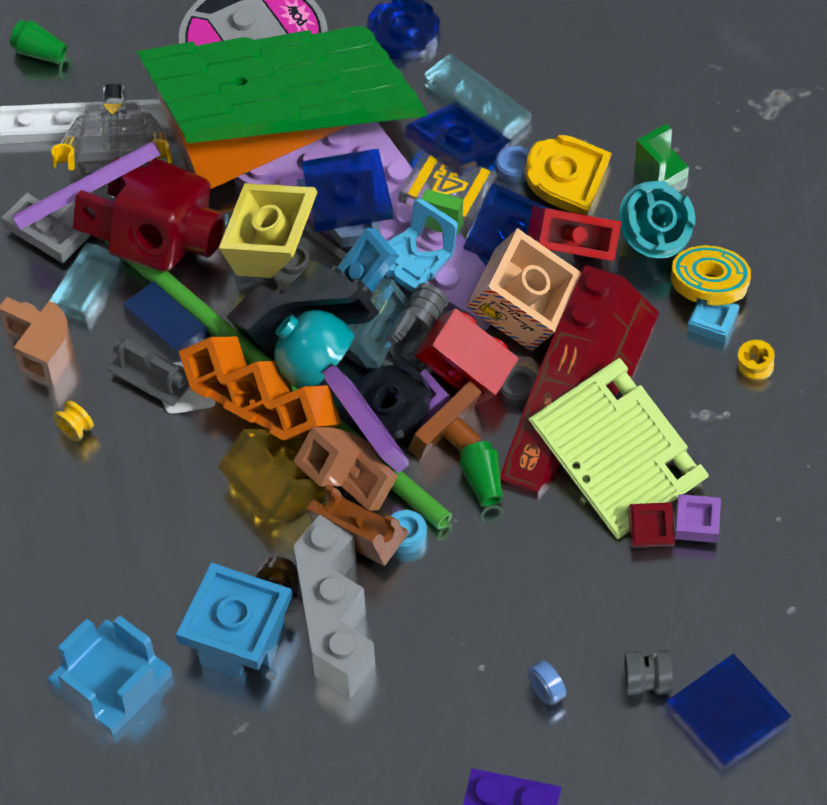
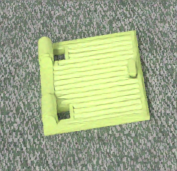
(617, 446)

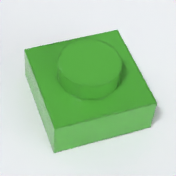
(448, 205)

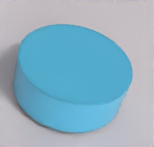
(417, 531)

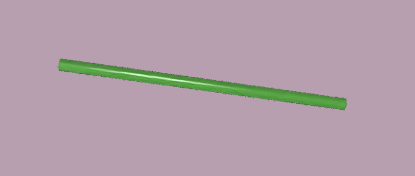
(218, 327)

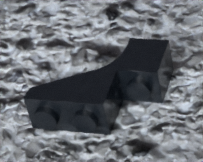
(314, 289)

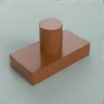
(448, 424)

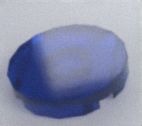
(405, 28)

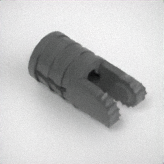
(418, 318)

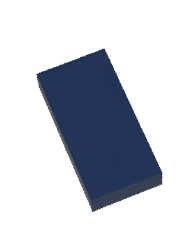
(164, 319)

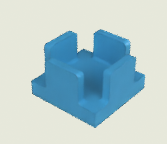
(235, 621)
(108, 672)

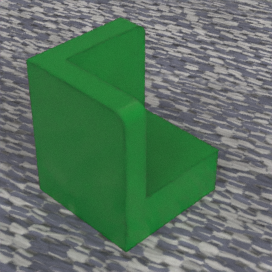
(656, 158)

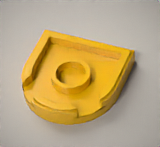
(566, 172)

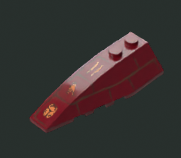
(599, 325)

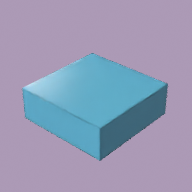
(713, 321)

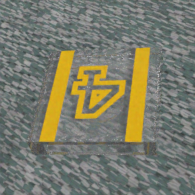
(435, 176)

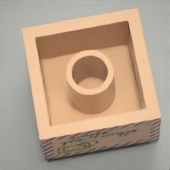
(524, 290)

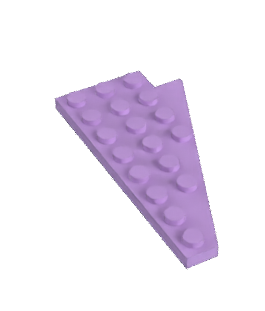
(458, 275)

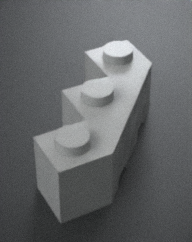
(333, 607)

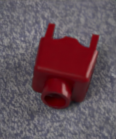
(155, 216)

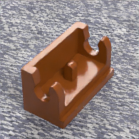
(373, 534)

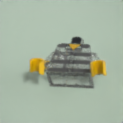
(109, 132)

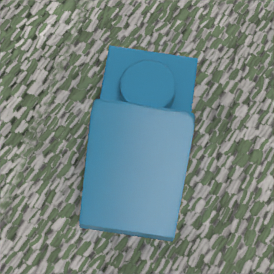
(369, 259)

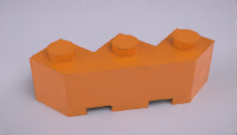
(257, 390)

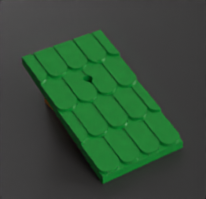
(265, 97)

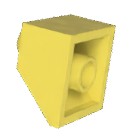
(266, 228)

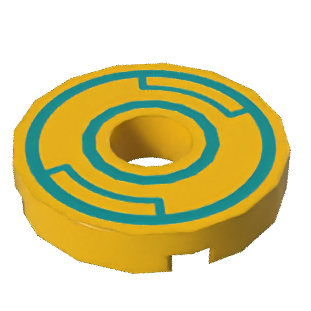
(696, 262)

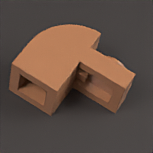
(44, 338)
(348, 461)

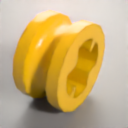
(762, 351)
(73, 421)

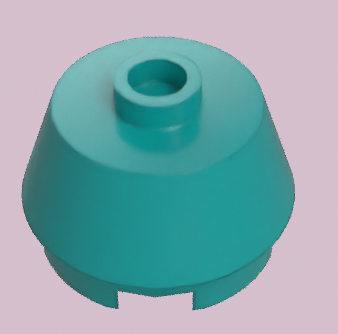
(656, 220)

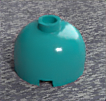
(310, 345)

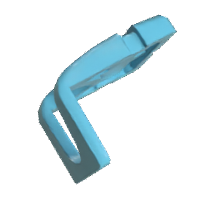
(417, 266)

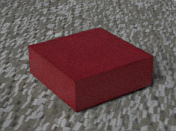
(651, 525)

